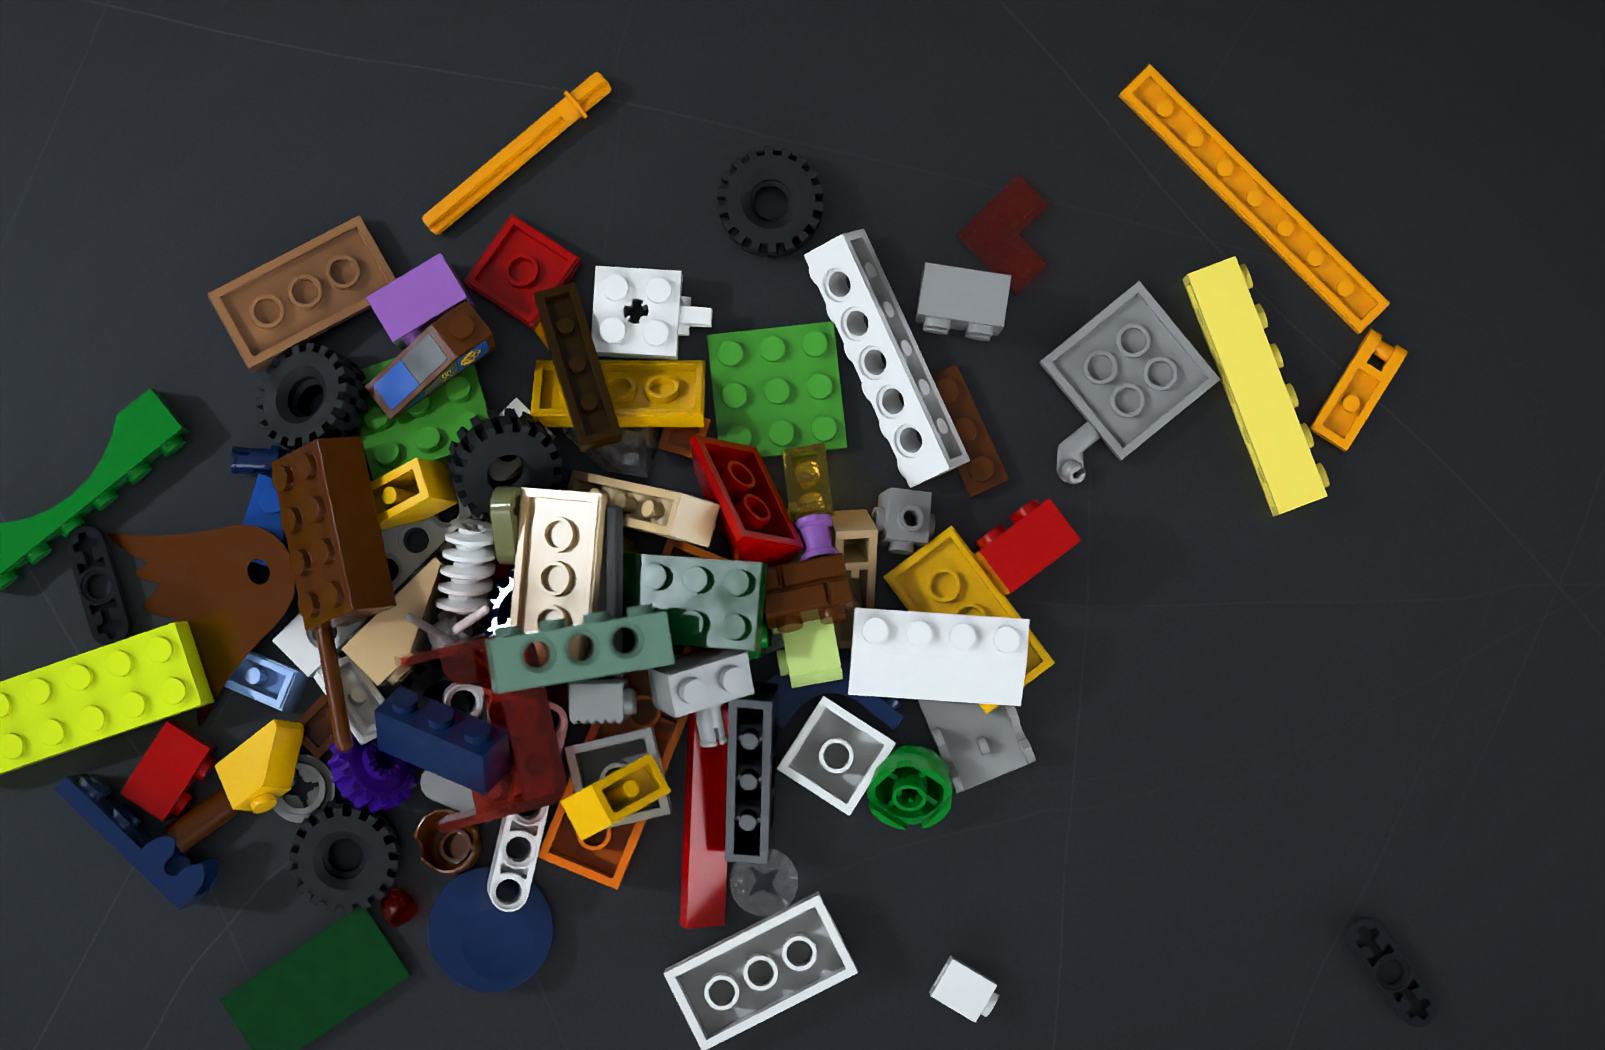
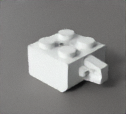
(656, 334)

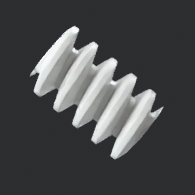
(470, 568)

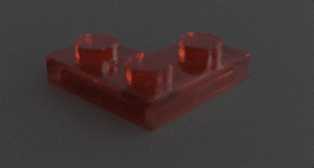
(996, 231)

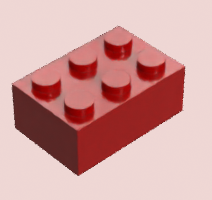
(1027, 546)

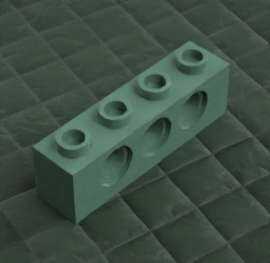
(649, 649)

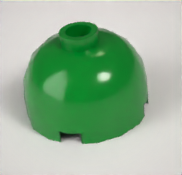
(910, 788)

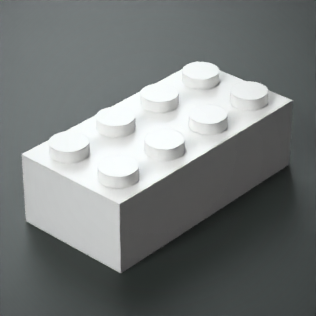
(760, 971)

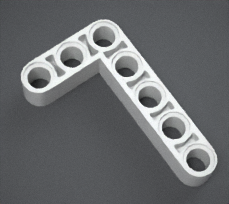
(514, 825)

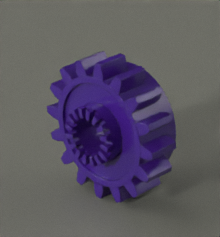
(371, 776)

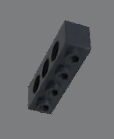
(751, 775)

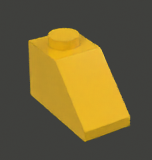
(413, 493)
(262, 767)
(615, 796)

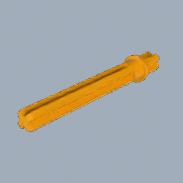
(517, 153)

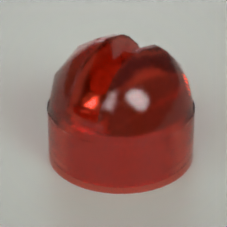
(398, 907)

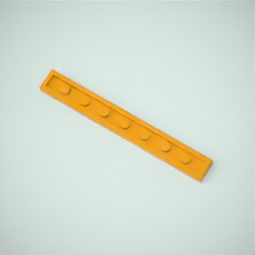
(1254, 199)

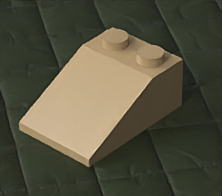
(391, 634)

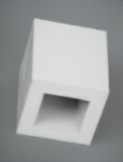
(964, 989)

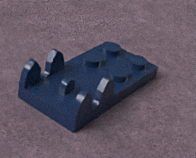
(154, 858)

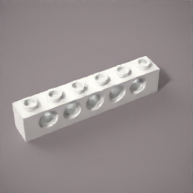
(905, 366)

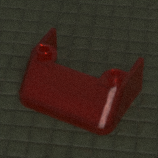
(535, 757)

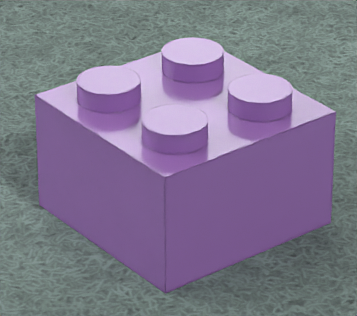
(418, 300)

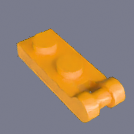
(1357, 391)

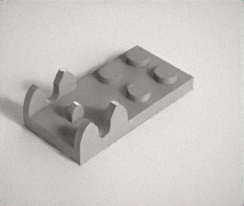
(974, 743)

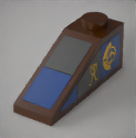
(432, 360)

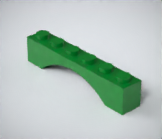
(138, 438)

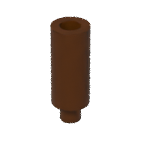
(201, 820)

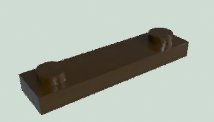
(577, 367)

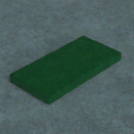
(317, 984)

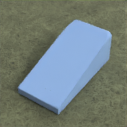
(269, 682)

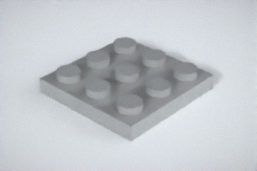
(1129, 370)

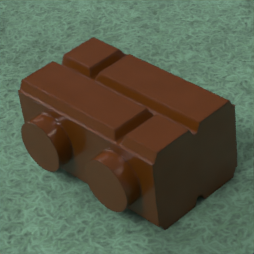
(807, 593)

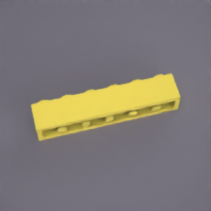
(1255, 385)

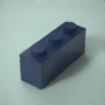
(442, 740)

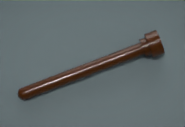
(334, 689)

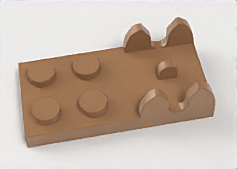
(301, 293)

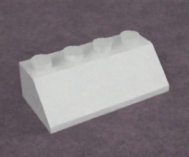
(938, 656)

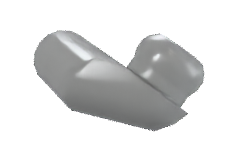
(1070, 454)

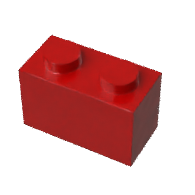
(170, 771)

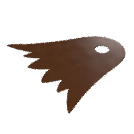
(209, 586)

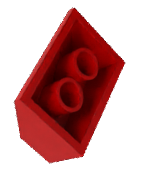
(750, 505)

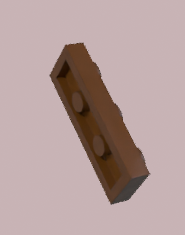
(985, 467)

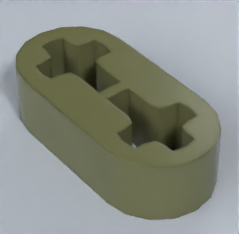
(504, 521)

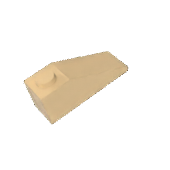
(857, 539)

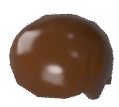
(447, 851)

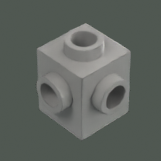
(903, 520)

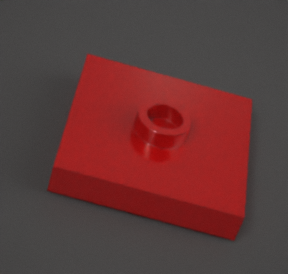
(517, 266)

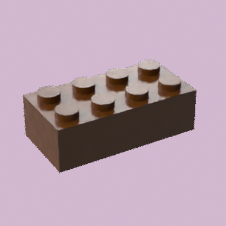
(332, 533)

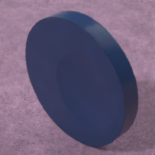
(482, 944)

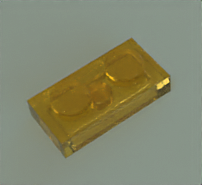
(808, 481)

